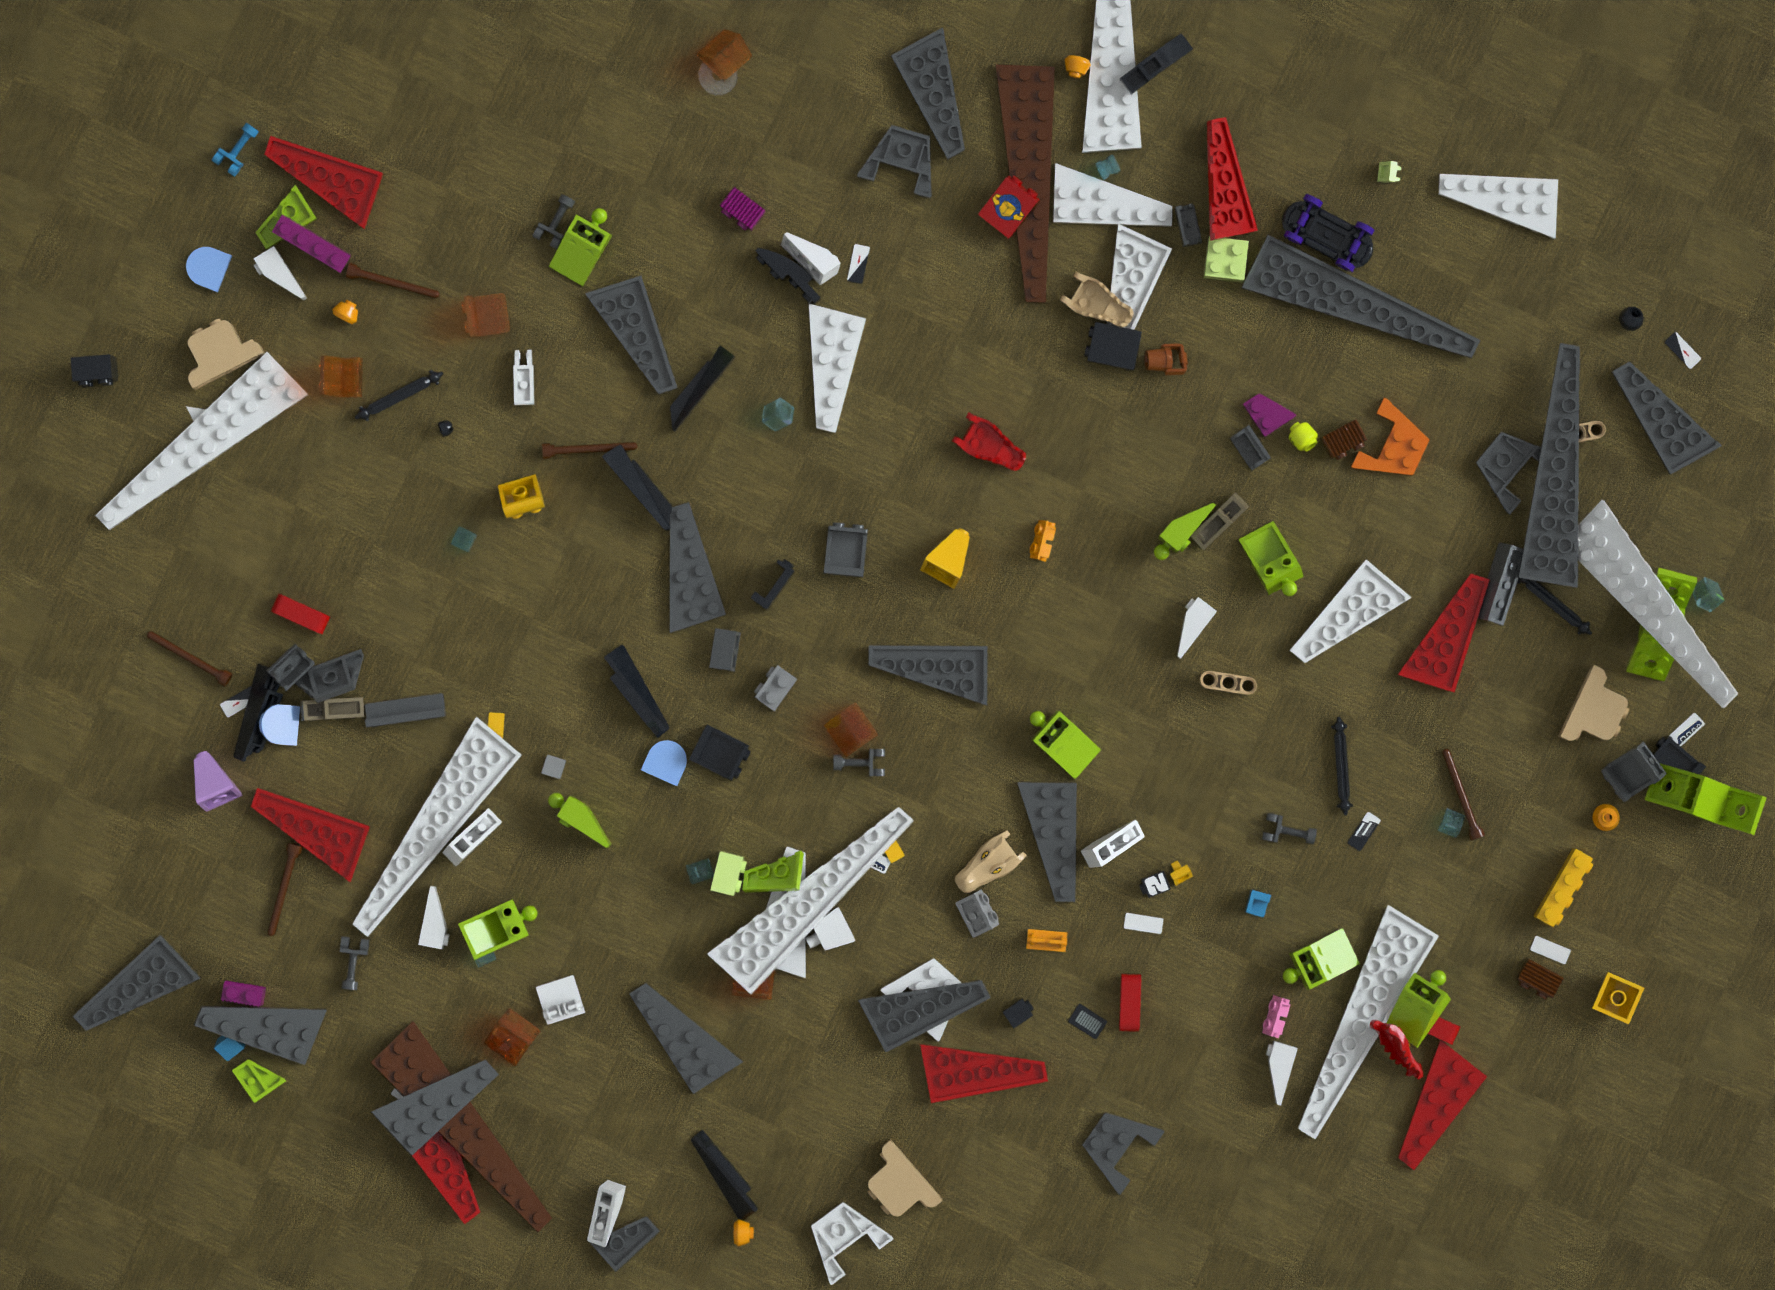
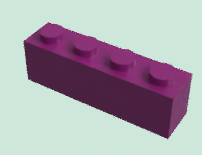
(311, 243)

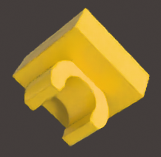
(1180, 873)

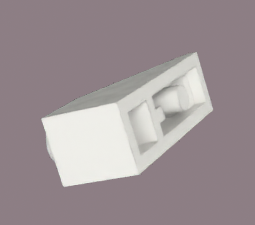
(813, 258)
(274, 268)
(1195, 620)
(472, 837)
(1112, 844)
(434, 926)
(1280, 1065)
(605, 1212)

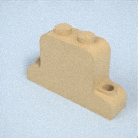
(219, 352)
(1595, 709)
(900, 1184)

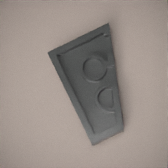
(627, 1242)

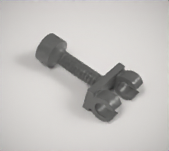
(565, 203)
(839, 762)
(1308, 835)
(350, 982)

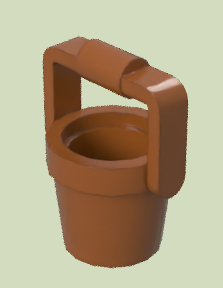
(1162, 359)

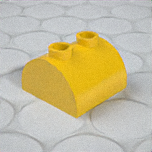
(521, 497)
(1618, 998)

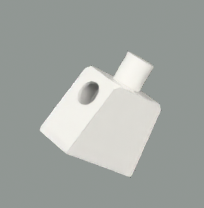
(831, 931)

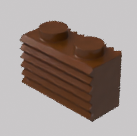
(1344, 439)
(1539, 978)

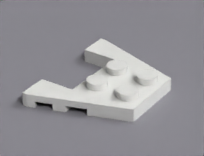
(925, 976)
(838, 1231)

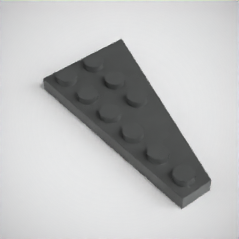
(632, 320)
(1668, 427)
(692, 583)
(424, 1112)

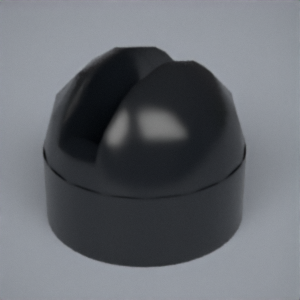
(445, 428)

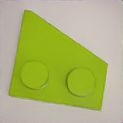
(257, 1079)

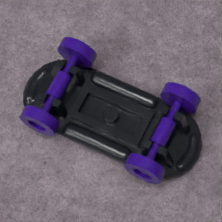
(1328, 234)

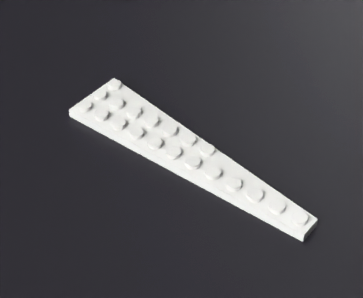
(1111, 110)
(242, 409)
(1623, 571)
(465, 783)
(1390, 963)

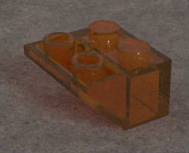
(851, 729)
(512, 1037)

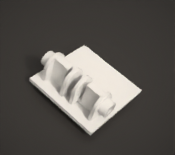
(560, 999)

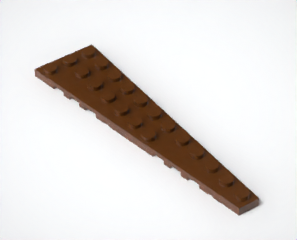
(1027, 124)

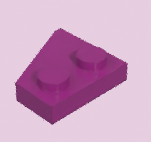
(1267, 413)

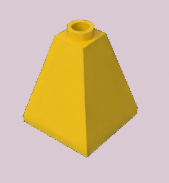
(948, 558)

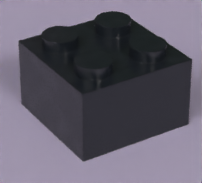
(94, 369)

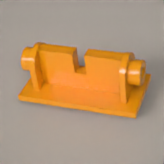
(1043, 531)
(1046, 940)

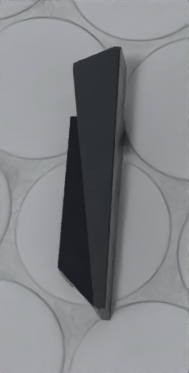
(700, 386)
(635, 690)
(261, 697)
(726, 1176)

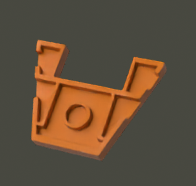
(1402, 448)

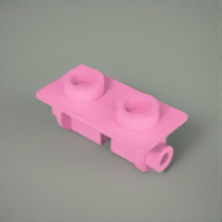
(1277, 1007)

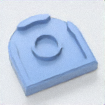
(208, 267)
(280, 724)
(666, 761)

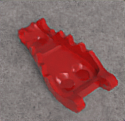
(988, 443)
(1399, 1047)

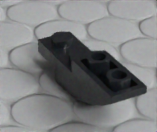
(1156, 63)
(782, 267)

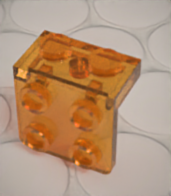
(486, 315)
(341, 376)

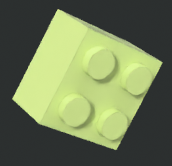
(1226, 260)
(727, 873)

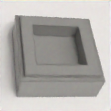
(553, 766)

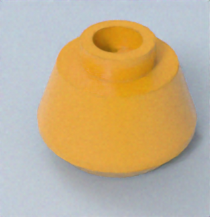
(1076, 66)
(346, 311)
(1602, 811)
(742, 1232)

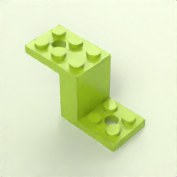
(1647, 646)
(1707, 799)

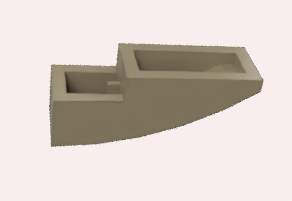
(1219, 521)
(332, 709)

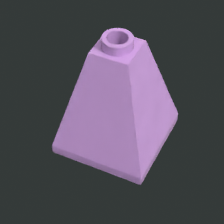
(212, 784)

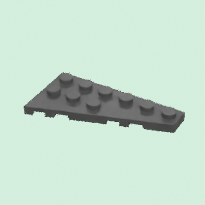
(930, 81)
(947, 668)
(1053, 822)
(144, 979)
(911, 1013)
(274, 1030)
(689, 1046)

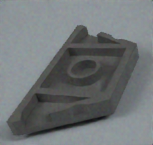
(332, 677)

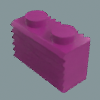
(742, 209)
(243, 993)

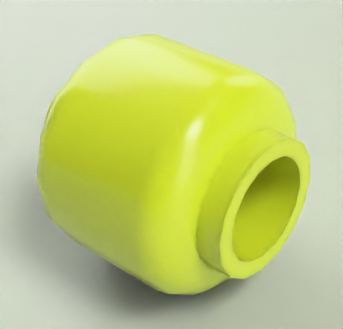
(1303, 436)

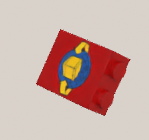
(1009, 206)

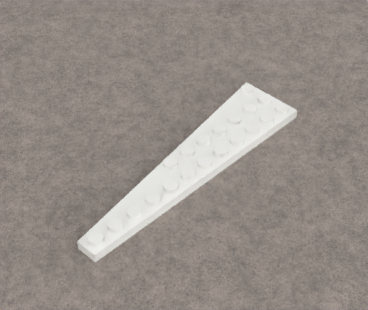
(771, 936)

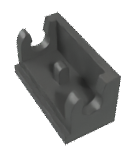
(1188, 225)
(1250, 447)
(725, 649)
(290, 667)

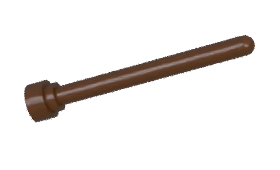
(355, 272)
(550, 451)
(222, 676)
(1475, 830)
(293, 851)

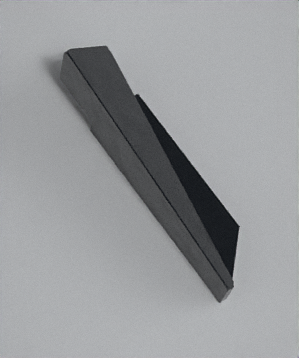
(640, 485)

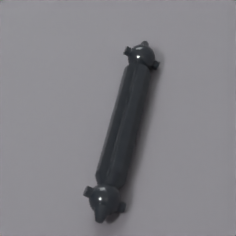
(399, 395)
(1558, 606)
(1342, 766)

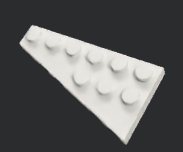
(1513, 199)
(1094, 201)
(1136, 269)

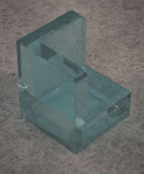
(778, 414)
(1708, 594)

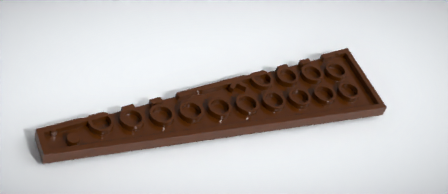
(413, 1064)

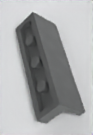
(1502, 583)
(405, 710)

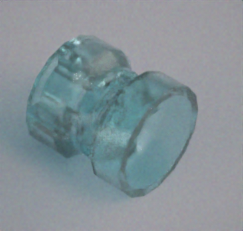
(1107, 167)

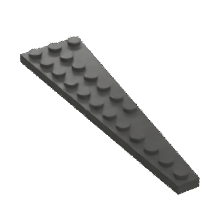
(1312, 284)
(1552, 526)

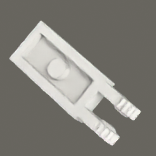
(523, 380)

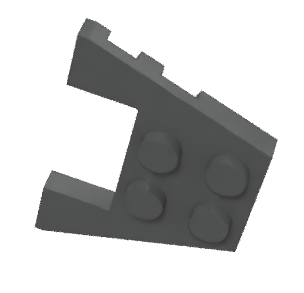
(905, 151)
(1501, 464)
(1110, 1141)

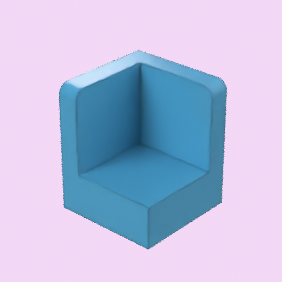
(1257, 903)
(228, 1047)

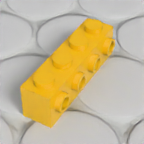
(1563, 888)

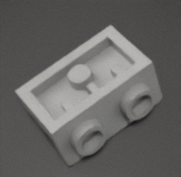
(775, 688)
(977, 913)

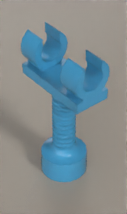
(249, 132)

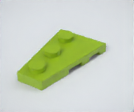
(292, 206)
(777, 876)

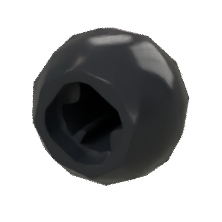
(1631, 318)

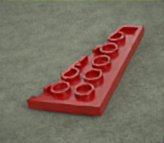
(337, 181)
(1228, 199)
(1444, 648)
(324, 834)
(969, 1073)
(1442, 1097)
(447, 1173)

